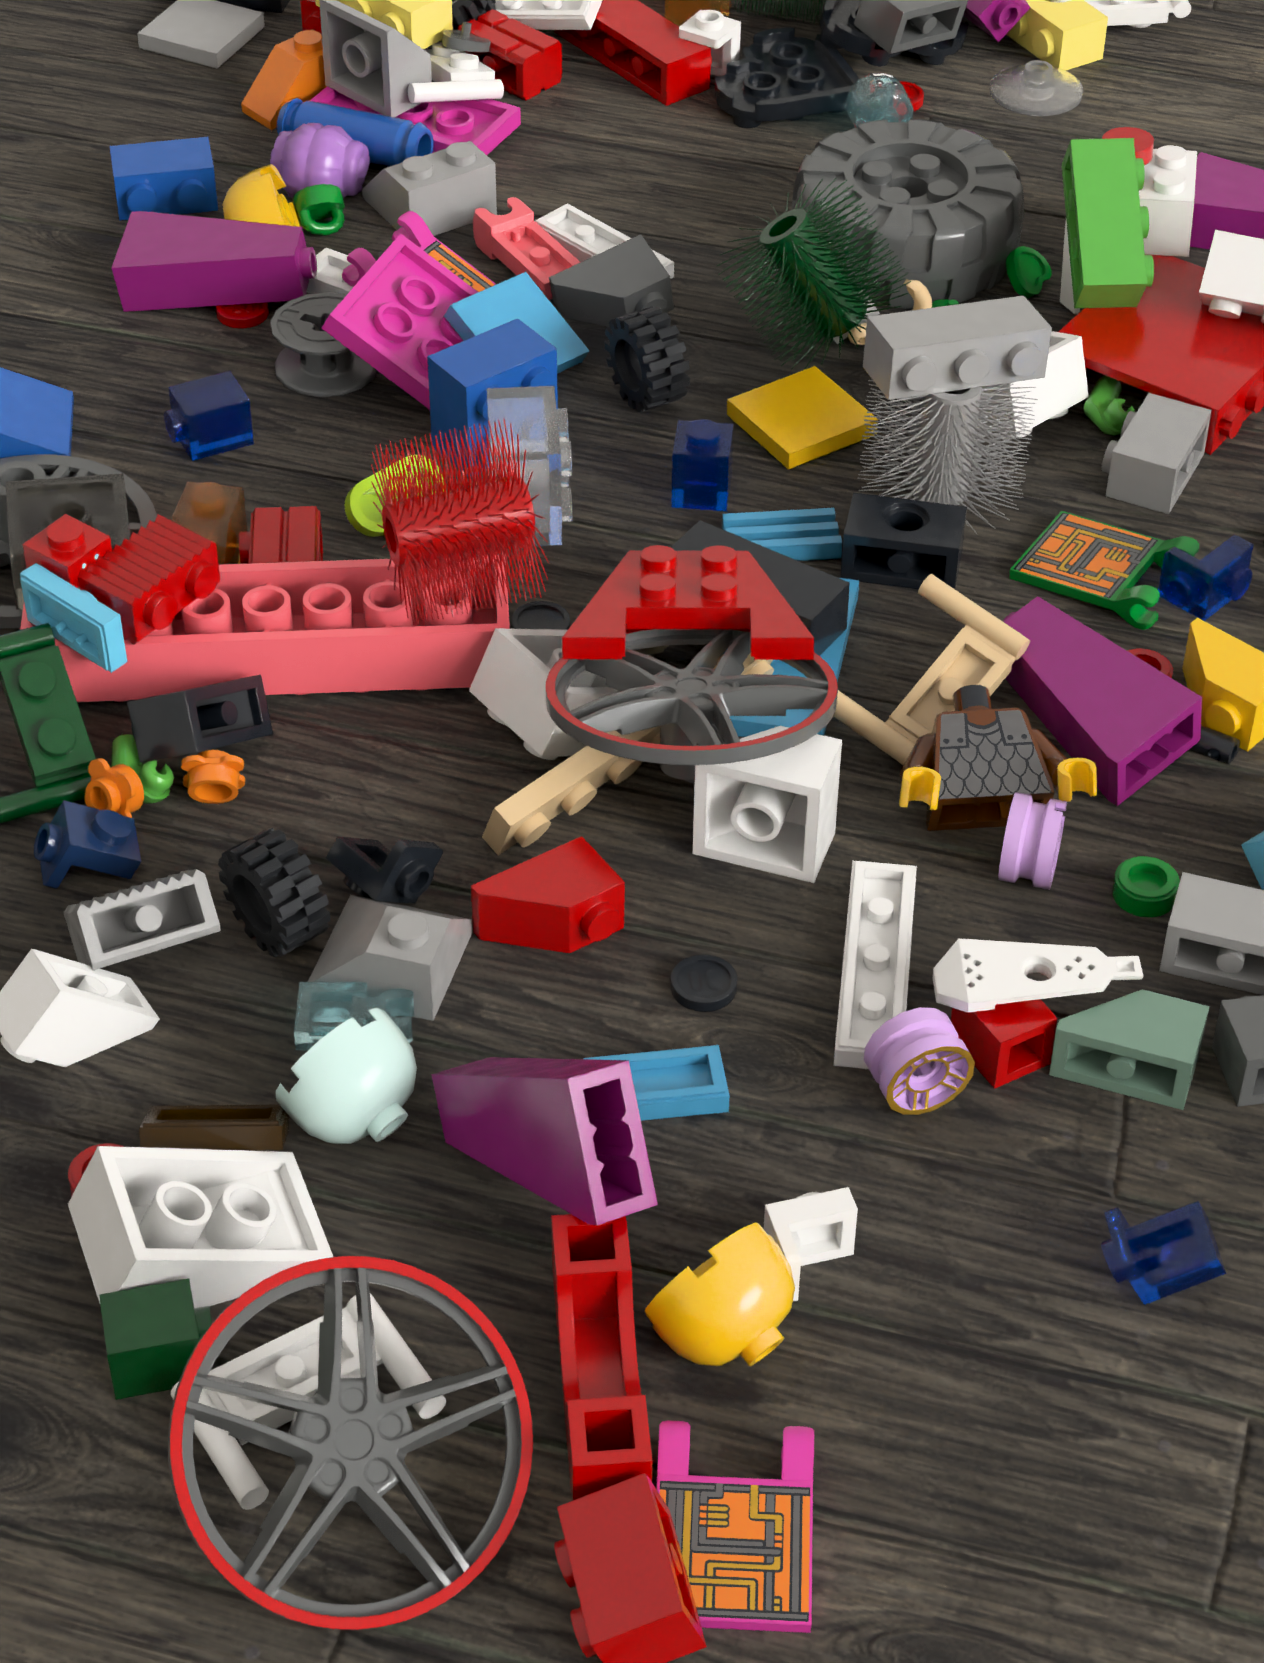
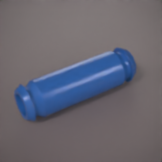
(387, 137)

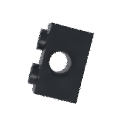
(902, 541)

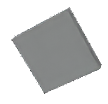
(201, 31)

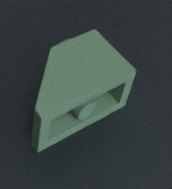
(1133, 1046)

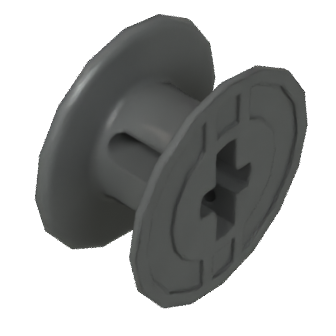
(307, 355)

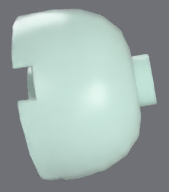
(353, 1082)

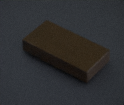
(215, 1127)

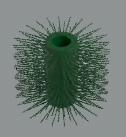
(813, 273)

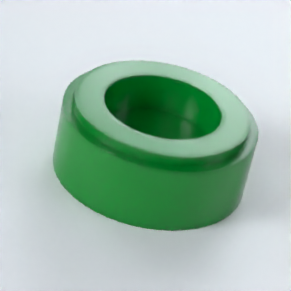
(1145, 886)

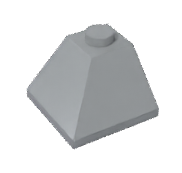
(395, 950)

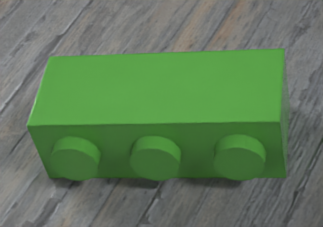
(1106, 223)

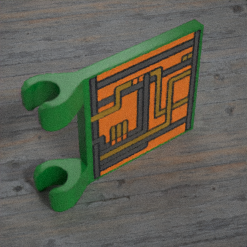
(1098, 565)

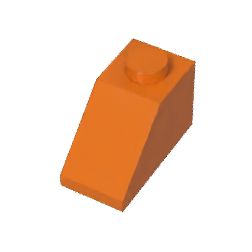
(289, 73)

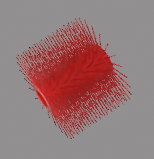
(458, 521)

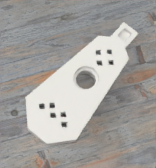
(988, 972)

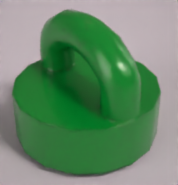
(320, 203)

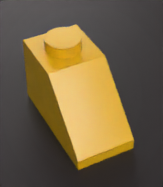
(1229, 681)

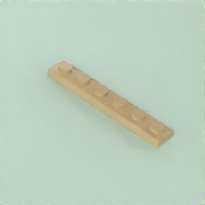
(571, 785)

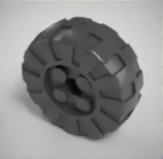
(936, 195)

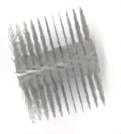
(947, 446)

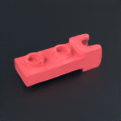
(521, 244)

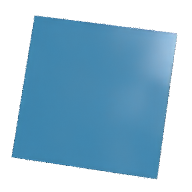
(523, 300)

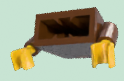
(979, 762)

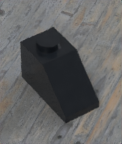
(200, 718)

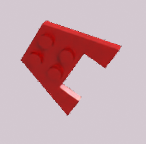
(688, 592)

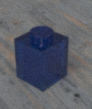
(209, 416)
(702, 465)

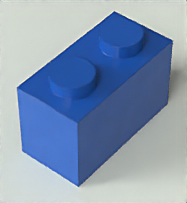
(164, 177)

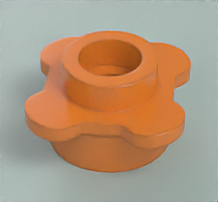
(213, 776)
(114, 788)

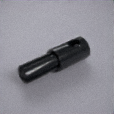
(1217, 745)

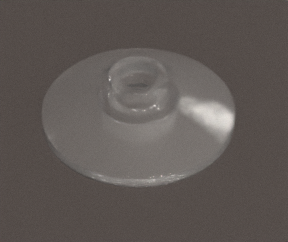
(1036, 89)

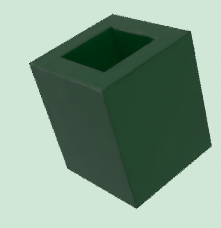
(151, 1335)

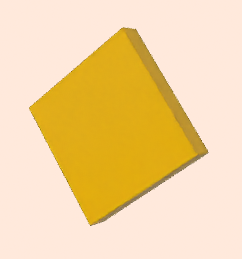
(801, 417)

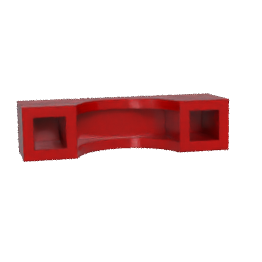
(598, 1354)

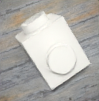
(717, 32)
(813, 1228)

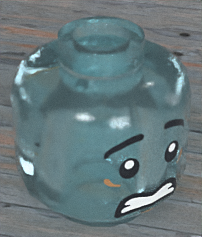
(878, 98)

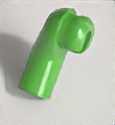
(1105, 407)
(155, 783)

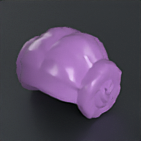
(320, 156)

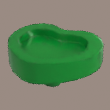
(1027, 271)

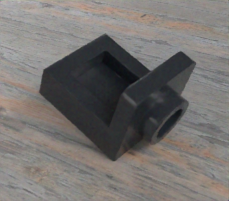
(386, 874)

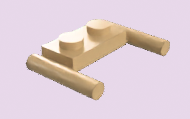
(976, 656)

